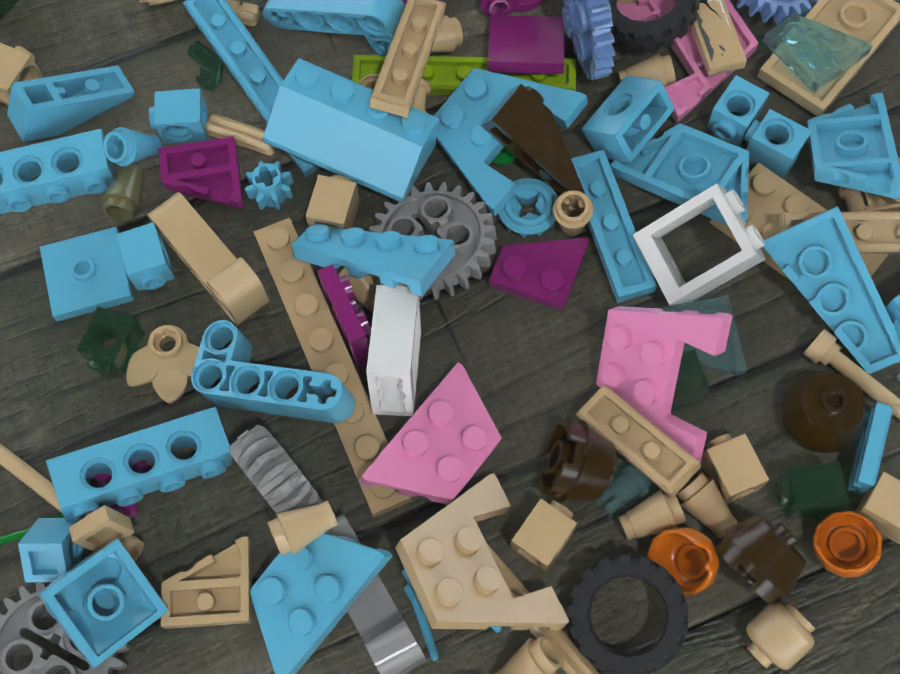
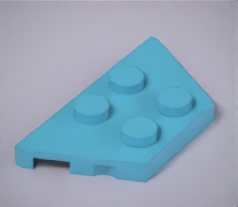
(856, 149)
(687, 164)
(309, 593)

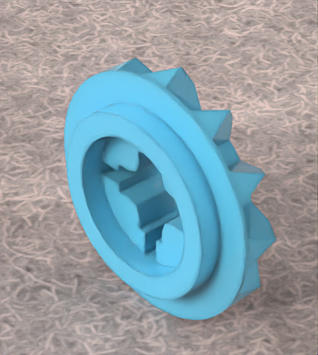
(528, 192)

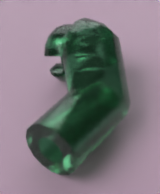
(211, 66)

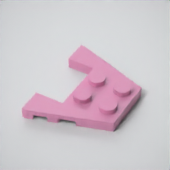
(695, 88)
(644, 358)

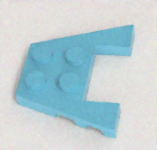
(473, 147)

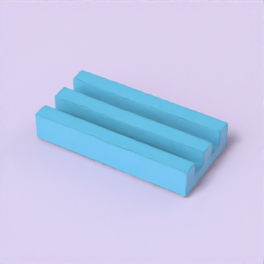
(870, 450)

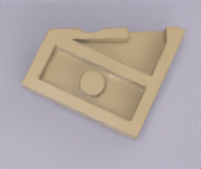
(212, 590)

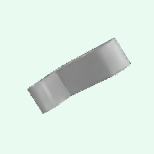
(380, 622)

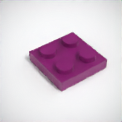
(350, 320)

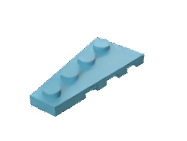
(388, 254)
(835, 281)

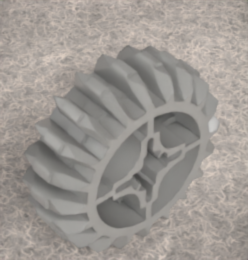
(272, 471)

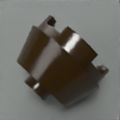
(824, 412)
(578, 463)
(763, 556)

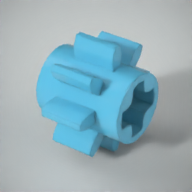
(265, 175)

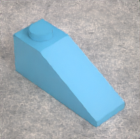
(64, 101)

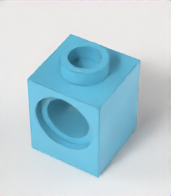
(740, 98)
(179, 116)
(783, 130)
(145, 257)
(49, 550)

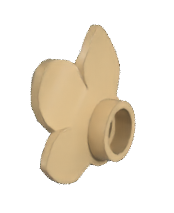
(165, 369)

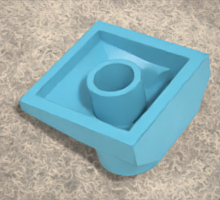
(103, 602)

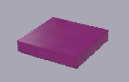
(526, 44)

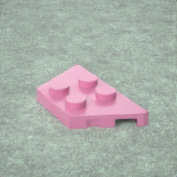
(438, 444)

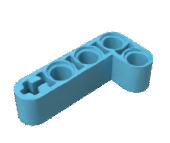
(370, 18)
(275, 382)

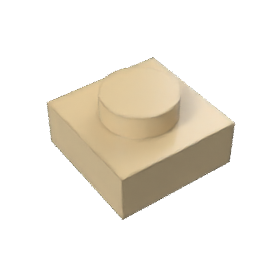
(100, 528)

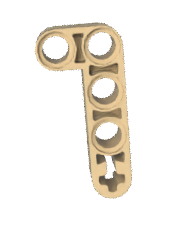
(212, 263)

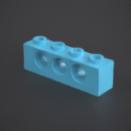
(52, 162)
(116, 457)

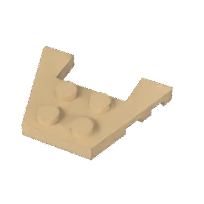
(459, 576)

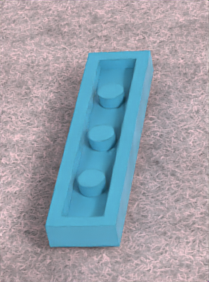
(613, 229)

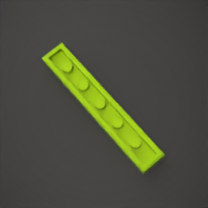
(448, 72)

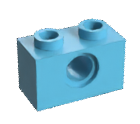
(628, 118)

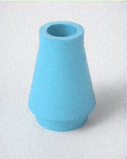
(130, 146)

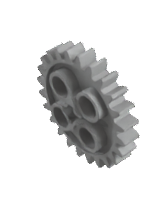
(459, 221)
(27, 615)

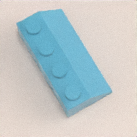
(332, 126)

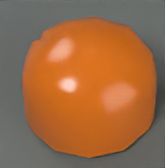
(847, 544)
(687, 557)

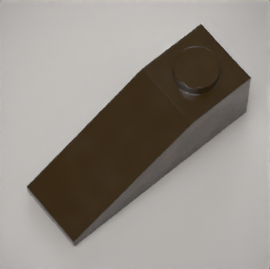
(533, 137)

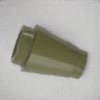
(123, 195)

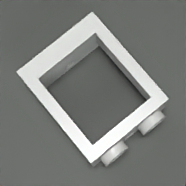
(662, 264)
(394, 351)

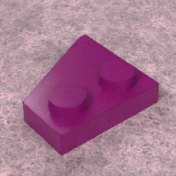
(204, 171)
(540, 270)

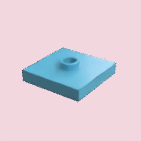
(85, 274)

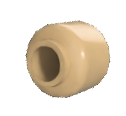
(780, 636)

